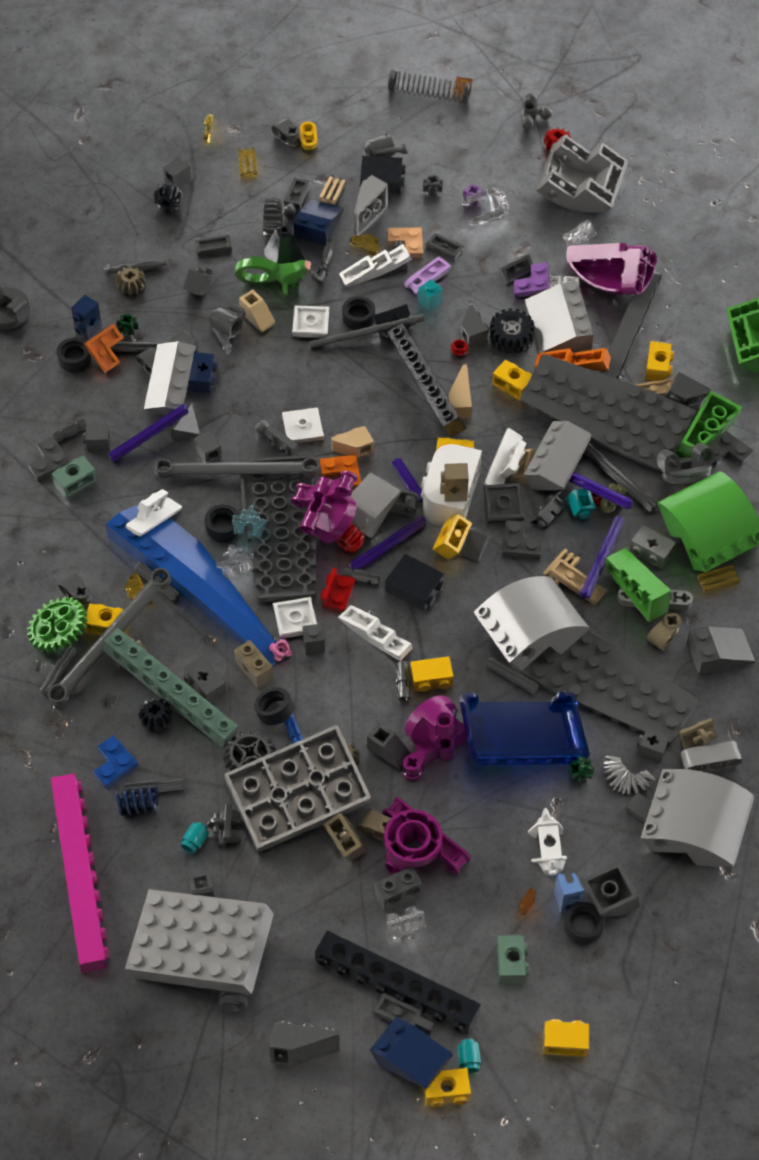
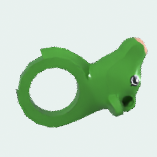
(287, 274)

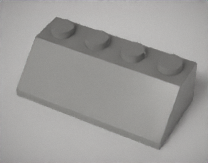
(169, 377)
(557, 456)

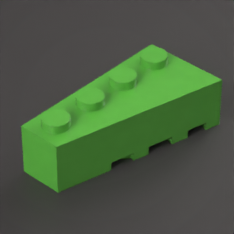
(639, 584)

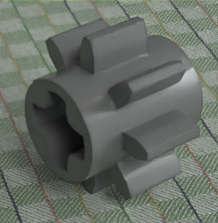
(432, 185)

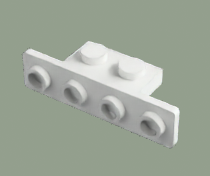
(506, 459)
(153, 512)

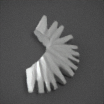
(623, 777)

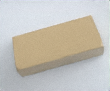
(519, 476)

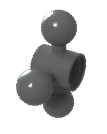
(530, 110)

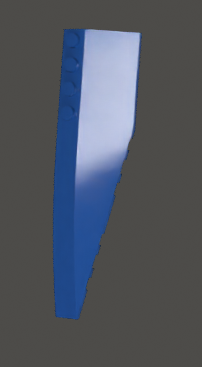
(193, 575)

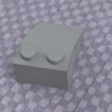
(370, 203)
(373, 502)

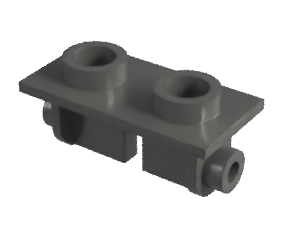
(543, 514)

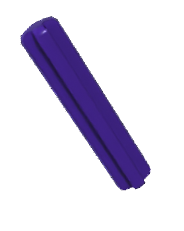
(407, 477)

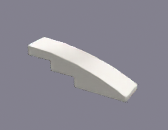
(370, 268)
(375, 633)

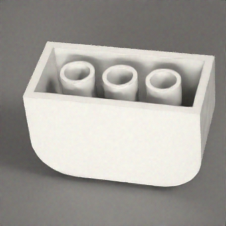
(434, 506)

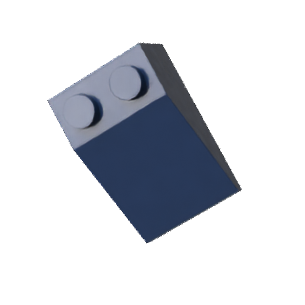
(316, 222)
(410, 1053)

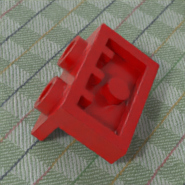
(337, 591)

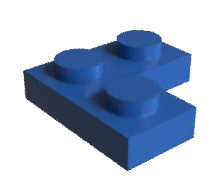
(118, 762)

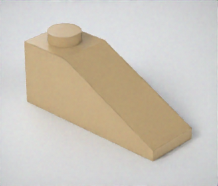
(460, 394)

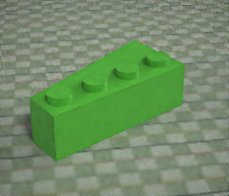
(710, 422)

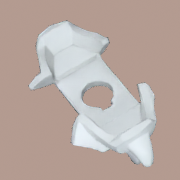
(551, 857)

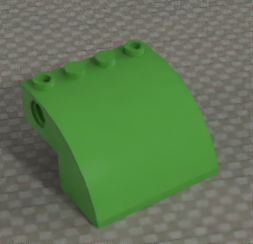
(745, 332)
(711, 520)

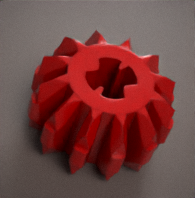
(553, 136)
(351, 539)

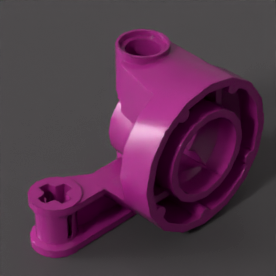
(328, 506)
(431, 729)
(413, 824)

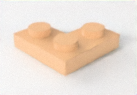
(410, 237)

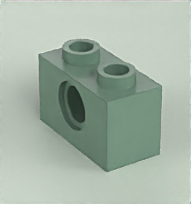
(74, 476)
(509, 971)

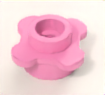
(282, 644)

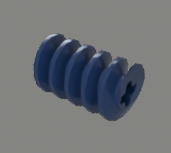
(137, 801)

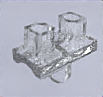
(580, 234)
(228, 565)
(405, 924)

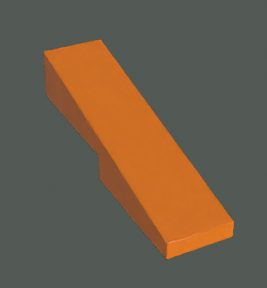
(593, 359)

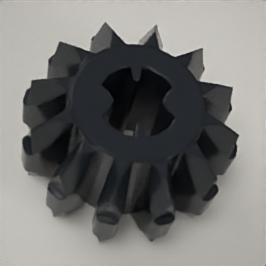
(168, 197)
(155, 714)

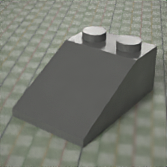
(718, 648)

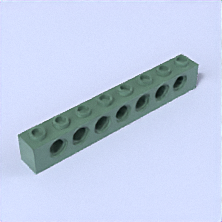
(170, 688)

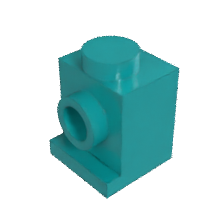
(581, 503)

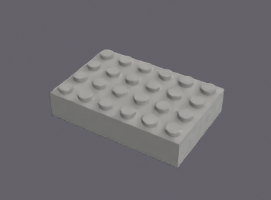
(297, 788)
(199, 941)

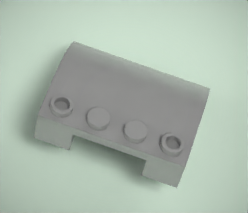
(580, 177)
(529, 619)
(698, 817)

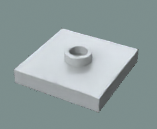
(310, 321)
(303, 425)
(293, 615)

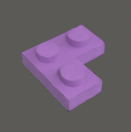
(537, 283)

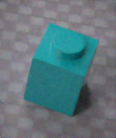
(430, 295)

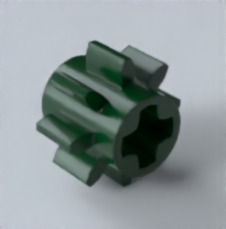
(127, 324)
(581, 769)

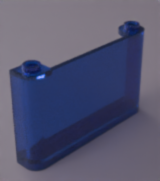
(524, 731)

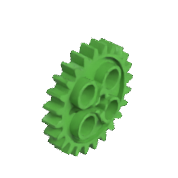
(57, 624)

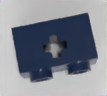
(86, 316)
(202, 373)

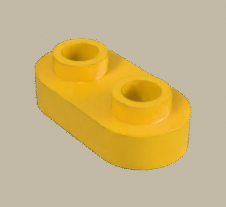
(308, 135)

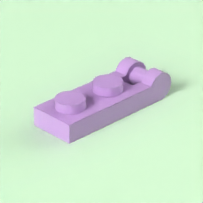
(433, 271)

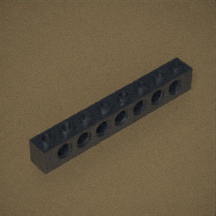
(426, 380)
(333, 944)

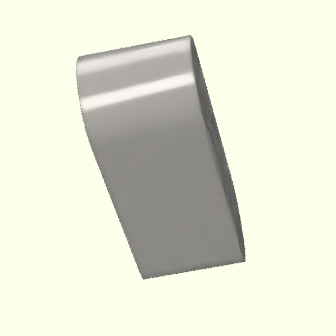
(711, 757)

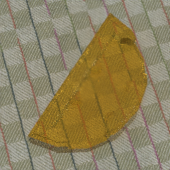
(209, 123)
(366, 242)
(134, 586)

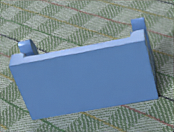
(566, 893)

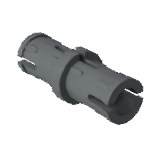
(403, 681)

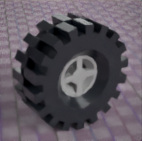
(511, 330)

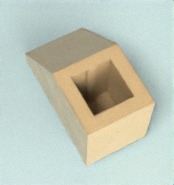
(256, 311)
(353, 442)

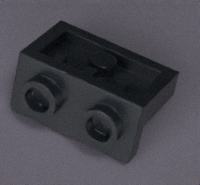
(390, 315)

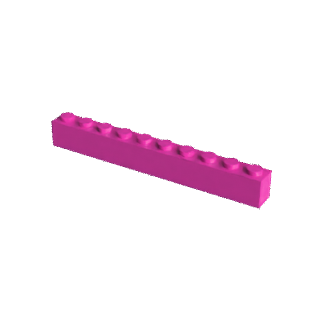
(78, 873)

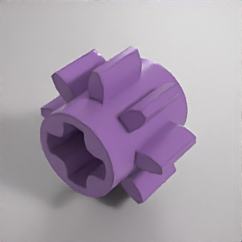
(470, 191)

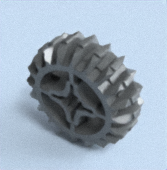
(272, 217)
(247, 749)

